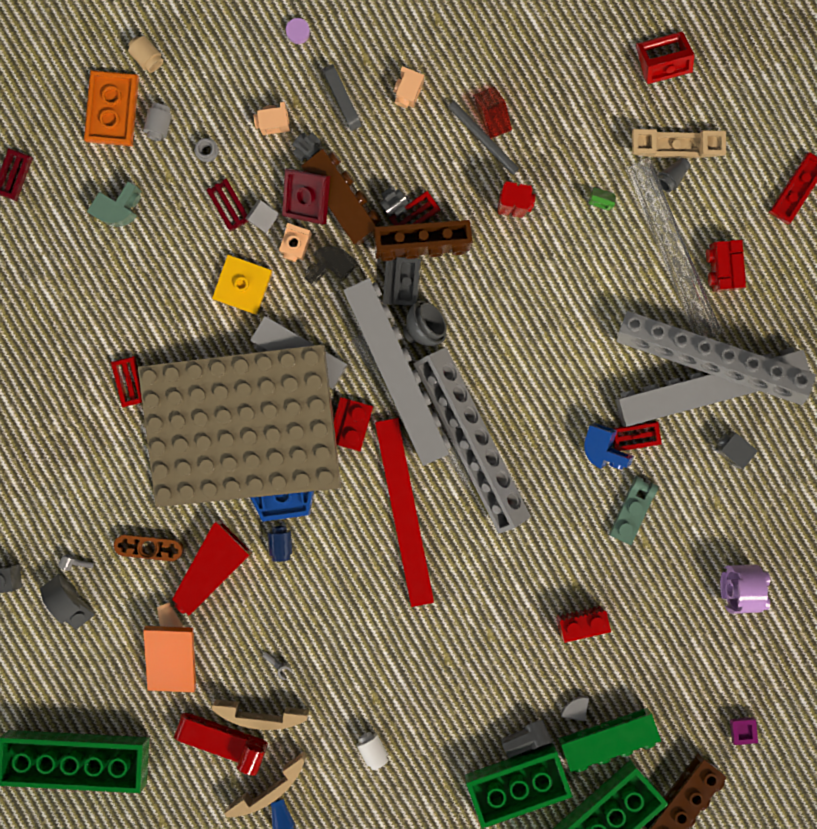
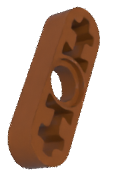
(132, 539)

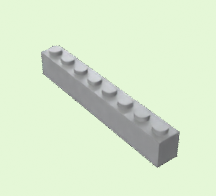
(396, 371)
(691, 393)

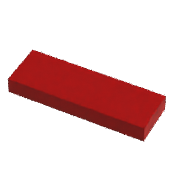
(796, 190)

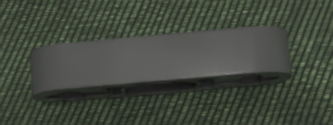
(342, 97)

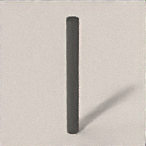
(483, 137)

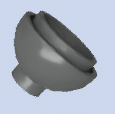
(425, 324)

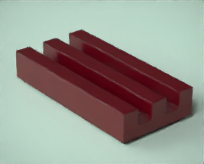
(13, 173)
(218, 187)

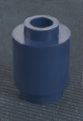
(280, 544)

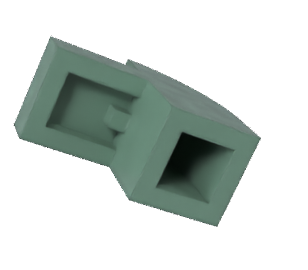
(116, 212)

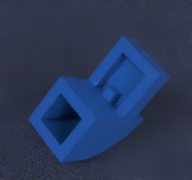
(599, 448)

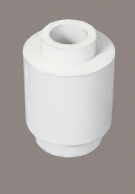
(372, 750)

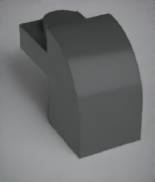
(63, 602)

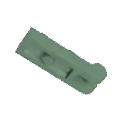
(633, 511)

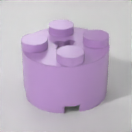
(745, 589)

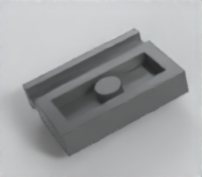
(402, 281)

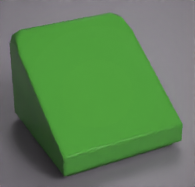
(602, 199)

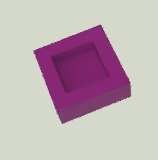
(744, 731)

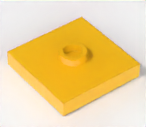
(242, 284)

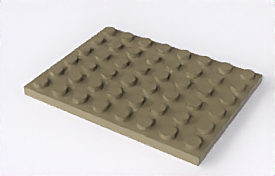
(240, 426)

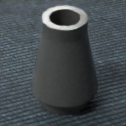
(673, 175)

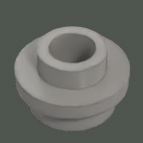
(203, 143)

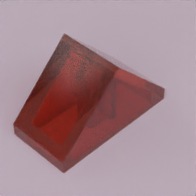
(493, 112)

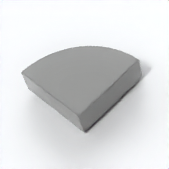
(576, 708)

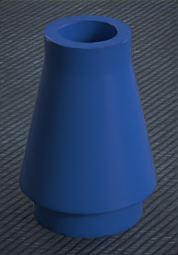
(281, 816)

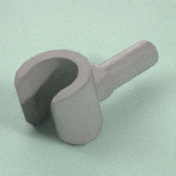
(68, 560)
(279, 666)

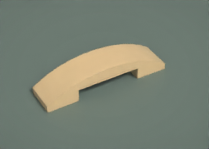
(678, 144)
(230, 711)
(246, 805)

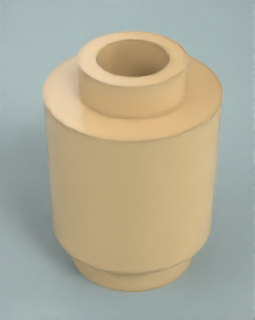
(145, 53)

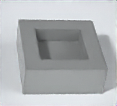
(262, 216)

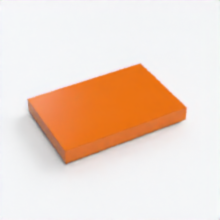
(111, 108)
(170, 658)

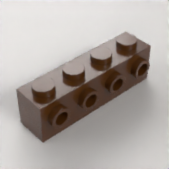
(344, 200)
(422, 239)
(689, 795)

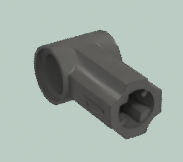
(531, 738)

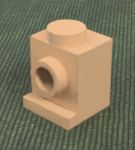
(408, 87)
(272, 119)
(303, 237)

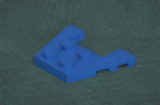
(283, 505)

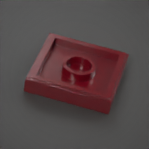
(305, 196)

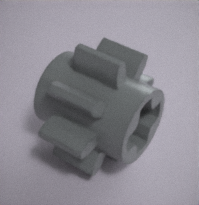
(306, 146)
(393, 202)

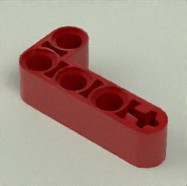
(222, 741)

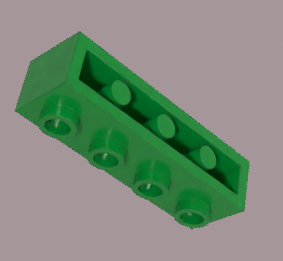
(609, 740)

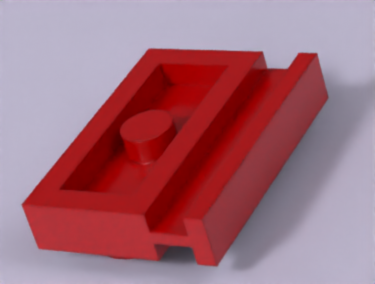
(351, 423)

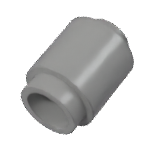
(157, 121)

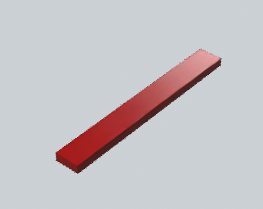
(404, 512)

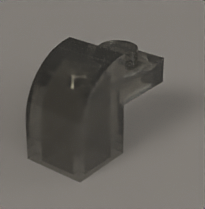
(331, 259)

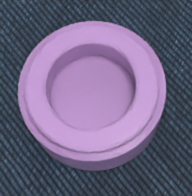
(297, 31)

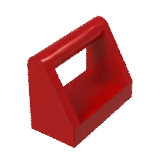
(667, 65)

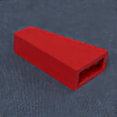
(213, 564)

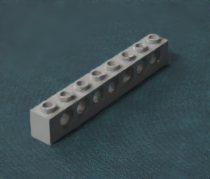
(716, 358)
(472, 440)

